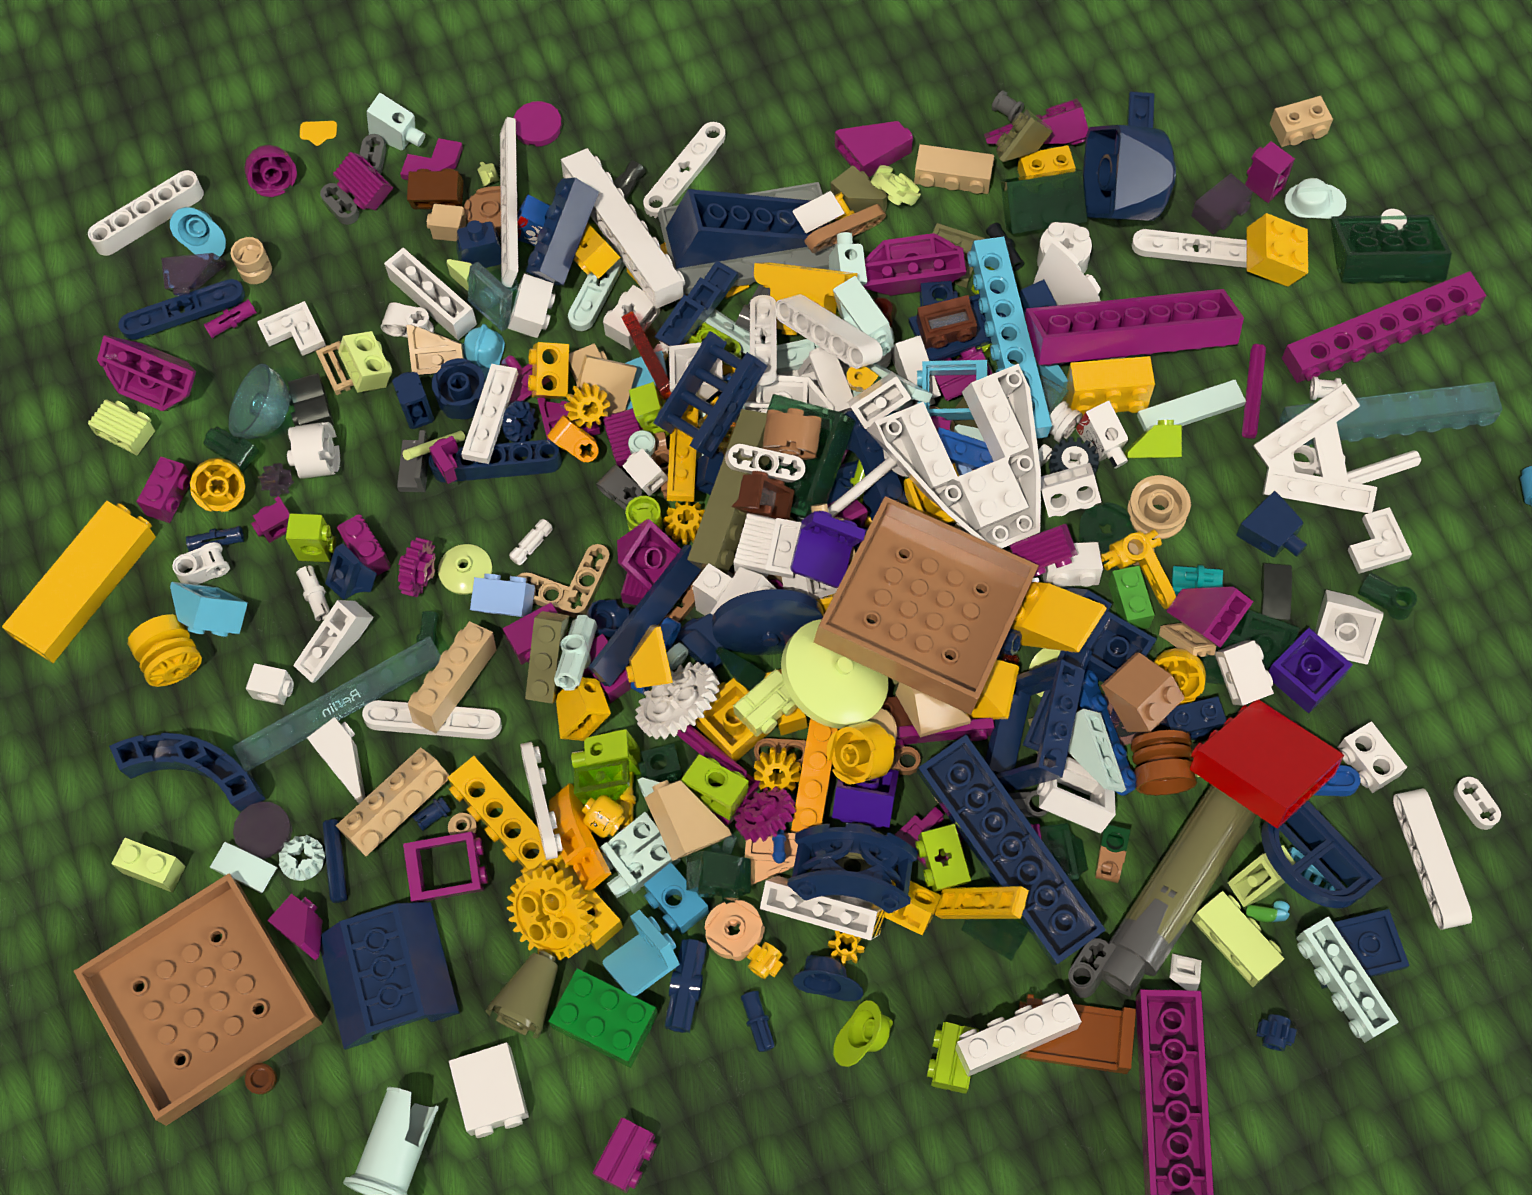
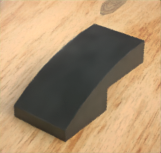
(1276, 591)

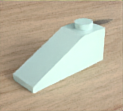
(1093, 750)

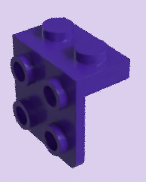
(825, 548)

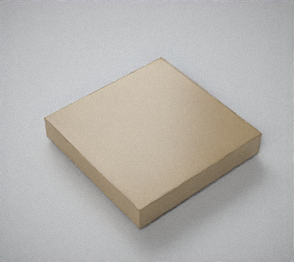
(610, 376)

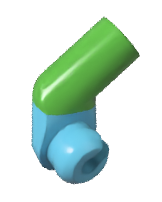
(1265, 914)

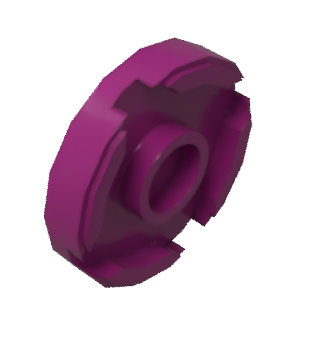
(537, 123)

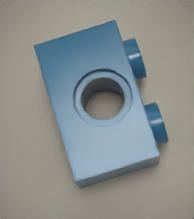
(669, 883)

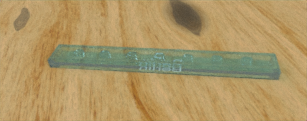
(337, 703)

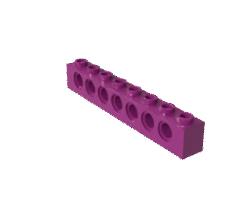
(1461, 289)

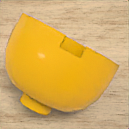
(217, 485)
(1186, 670)

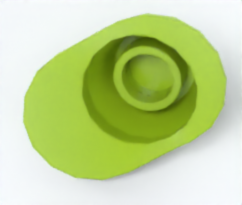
(863, 1033)

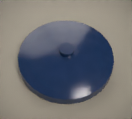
(763, 620)

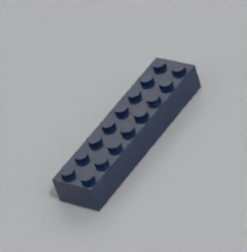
(1010, 848)

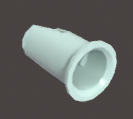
(393, 1146)

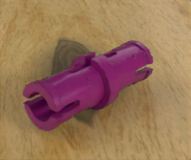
(230, 318)

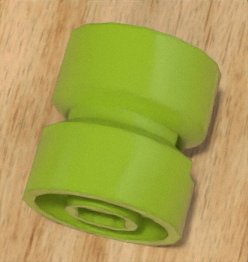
(641, 509)

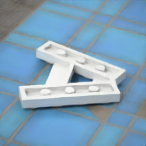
(1320, 424)

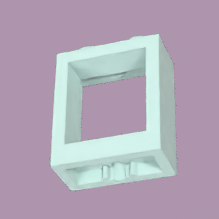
(861, 311)

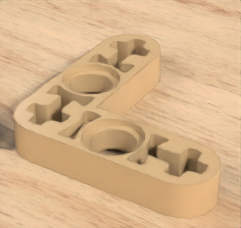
(570, 594)

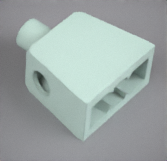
(393, 123)
(848, 257)

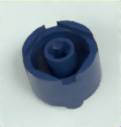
(458, 388)

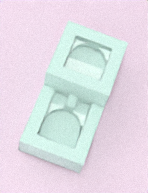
(243, 867)

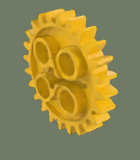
(550, 912)

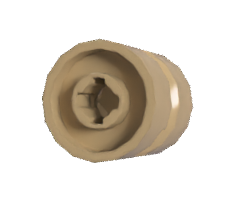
(251, 260)

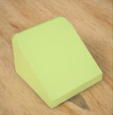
(459, 271)

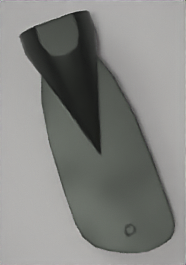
(628, 179)

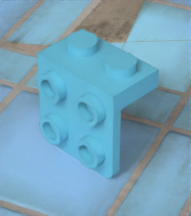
(642, 958)

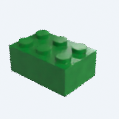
(603, 1017)

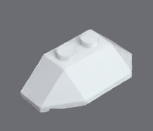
(792, 387)

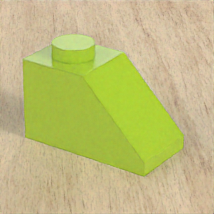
(1158, 442)

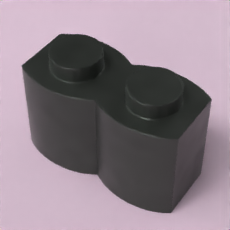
(309, 401)

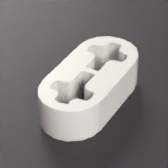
(1478, 802)

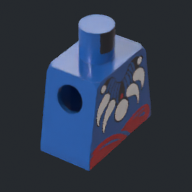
(531, 219)

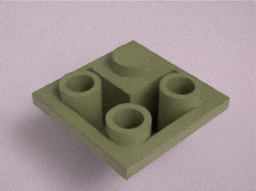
(1024, 138)

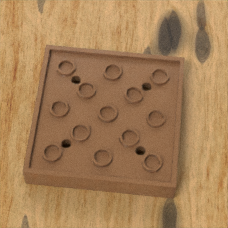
(926, 604)
(197, 999)

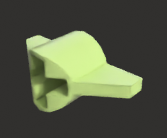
(488, 173)

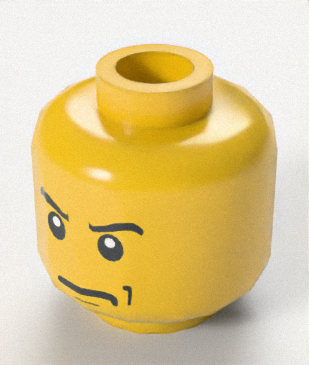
(603, 816)

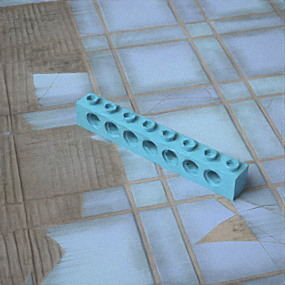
(994, 254)

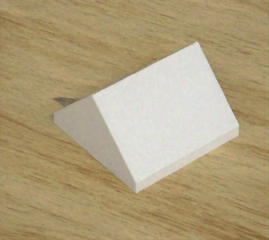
(680, 358)

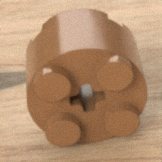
(792, 433)

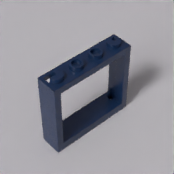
(1006, 736)

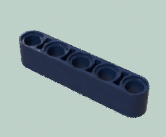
(508, 465)

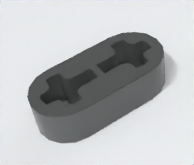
(378, 155)
(336, 206)

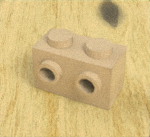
(1301, 121)

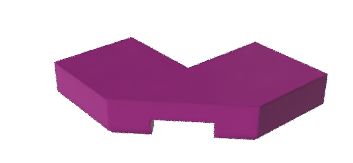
(444, 156)

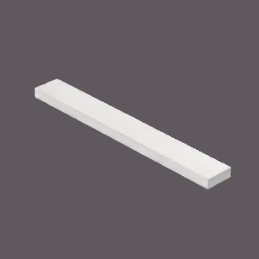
(508, 190)

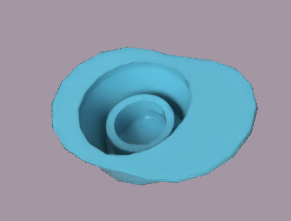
(197, 231)
(483, 348)

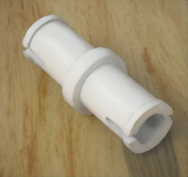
(313, 592)

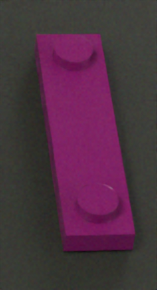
(976, 730)

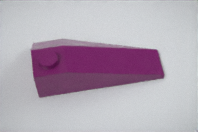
(1065, 120)

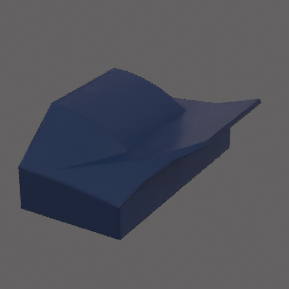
(349, 574)
(700, 641)

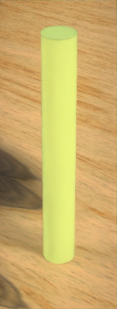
(422, 449)

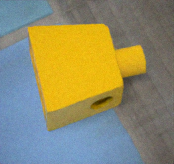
(581, 710)

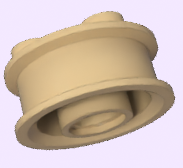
(1159, 491)

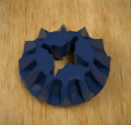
(512, 427)

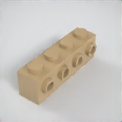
(452, 677)
(393, 801)

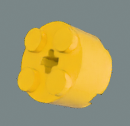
(861, 752)

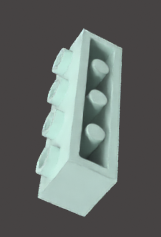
(1346, 980)

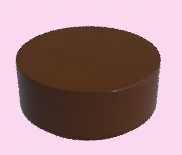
(260, 1079)

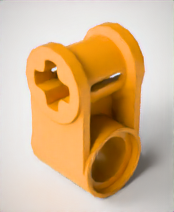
(571, 437)

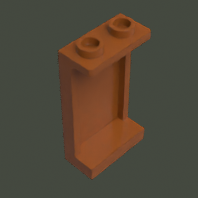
(1099, 1043)

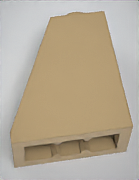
(683, 819)

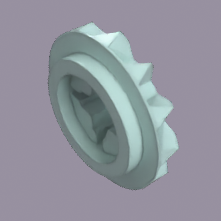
(307, 868)

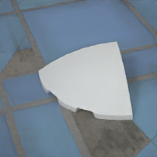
(1065, 277)

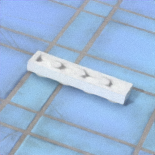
(489, 413)

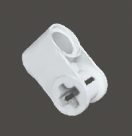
(400, 315)
(202, 564)

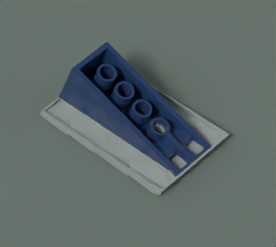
(739, 232)

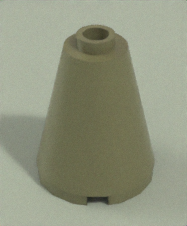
(526, 996)

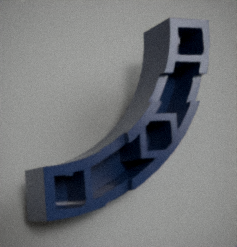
(188, 753)

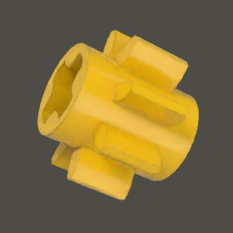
(843, 954)
(765, 960)

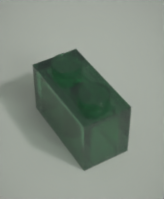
(718, 875)

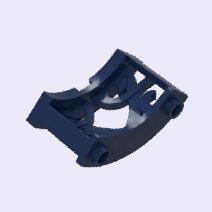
(872, 885)

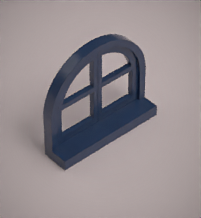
(1327, 845)

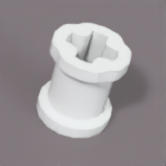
(1321, 388)

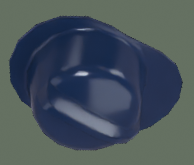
(827, 978)

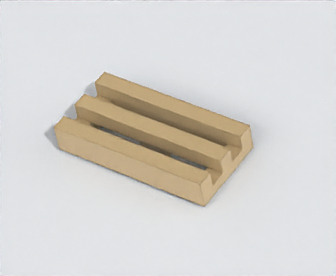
(346, 384)
(1186, 638)

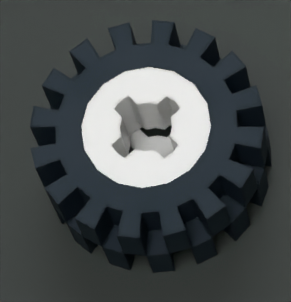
(1072, 450)

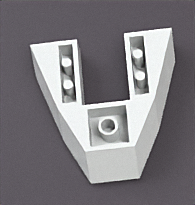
(996, 500)

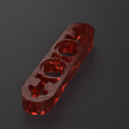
(647, 353)

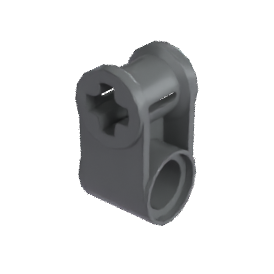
(619, 487)

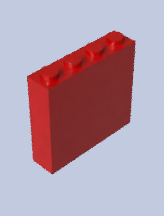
(1265, 762)

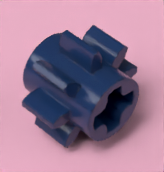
(1276, 1032)

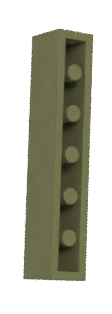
(721, 523)

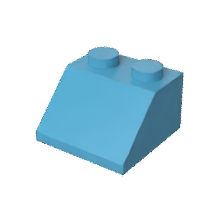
(208, 609)

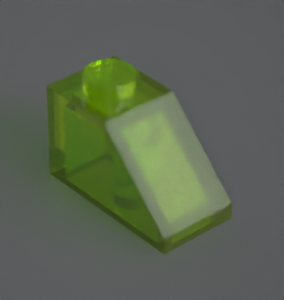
(601, 779)

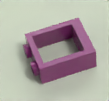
(415, 871)

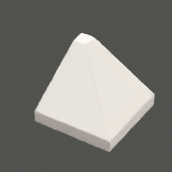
(1185, 972)

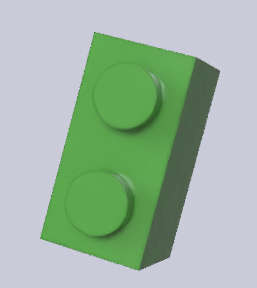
(1131, 597)

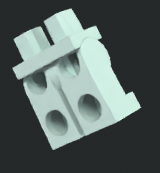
(635, 855)

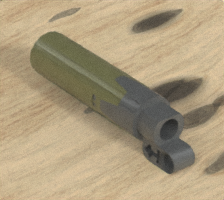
(1167, 898)

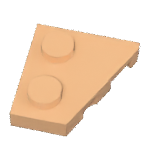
(762, 861)

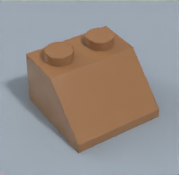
(1142, 693)

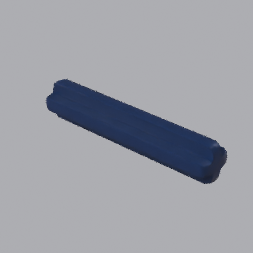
(334, 861)

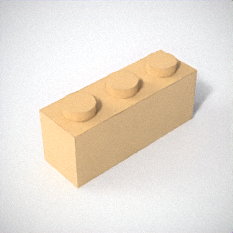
(953, 169)

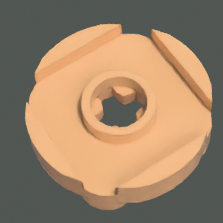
(736, 945)

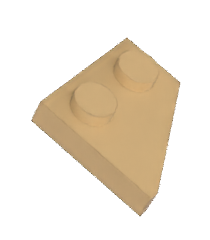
(430, 350)

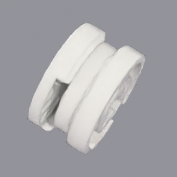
(1063, 421)

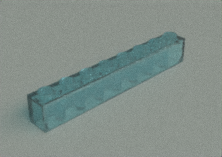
(1415, 412)

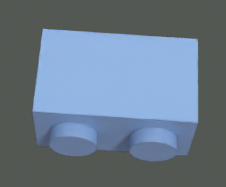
(501, 596)

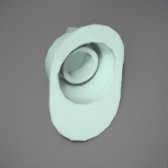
(1315, 200)

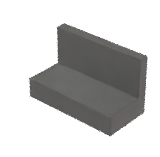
(413, 472)

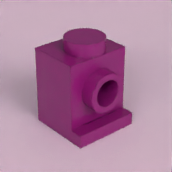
(272, 521)

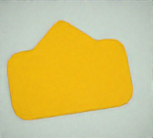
(318, 131)

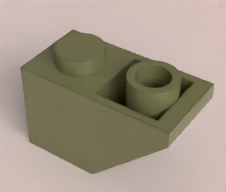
(858, 190)

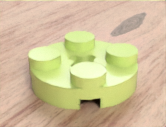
(898, 187)

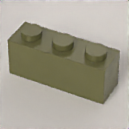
(545, 656)

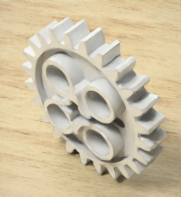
(677, 703)

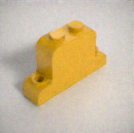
(792, 280)

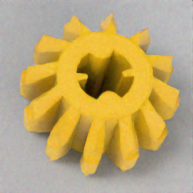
(586, 396)
(676, 521)
(786, 764)

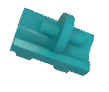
(1195, 578)

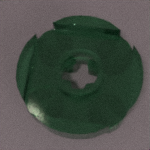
(1101, 515)

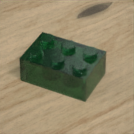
(1043, 199)

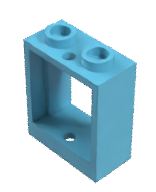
(961, 367)

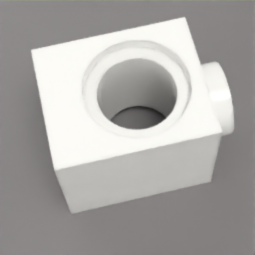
(645, 471)
(270, 684)

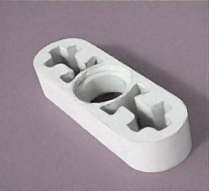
(786, 459)

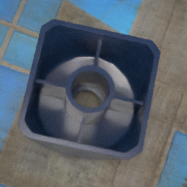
(1127, 172)

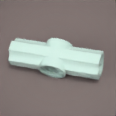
(575, 652)

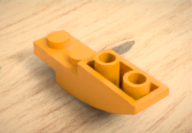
(576, 839)

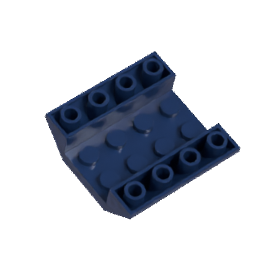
(386, 971)

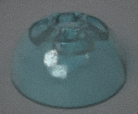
(259, 404)

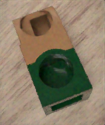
(1111, 853)

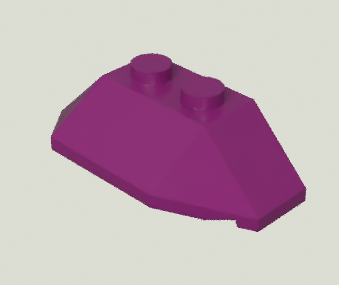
(906, 262)
(145, 372)

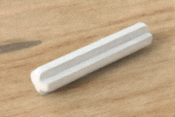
(1384, 468)

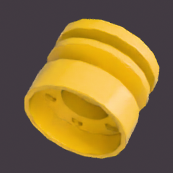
(164, 650)

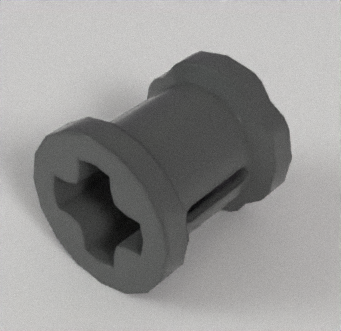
(1007, 105)

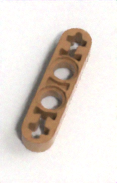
(854, 224)

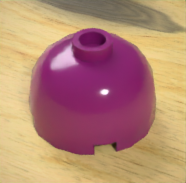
(270, 170)

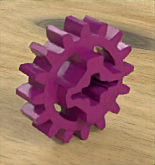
(416, 567)
(765, 814)

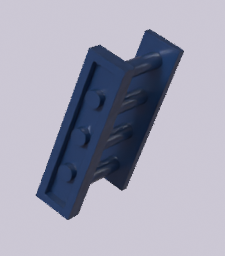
(729, 403)

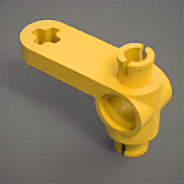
(1146, 558)

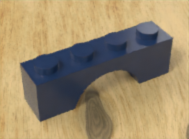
(871, 456)

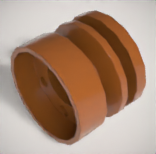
(1163, 762)

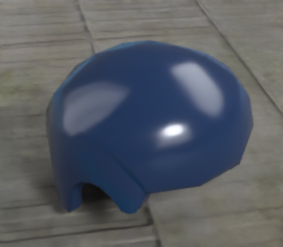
(608, 616)

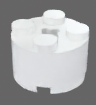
(1072, 237)
(313, 450)

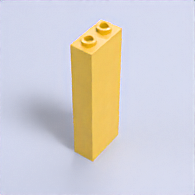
(80, 581)

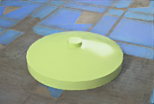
(828, 684)

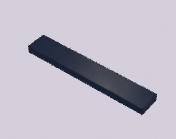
(648, 612)

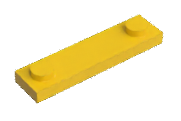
(982, 903)

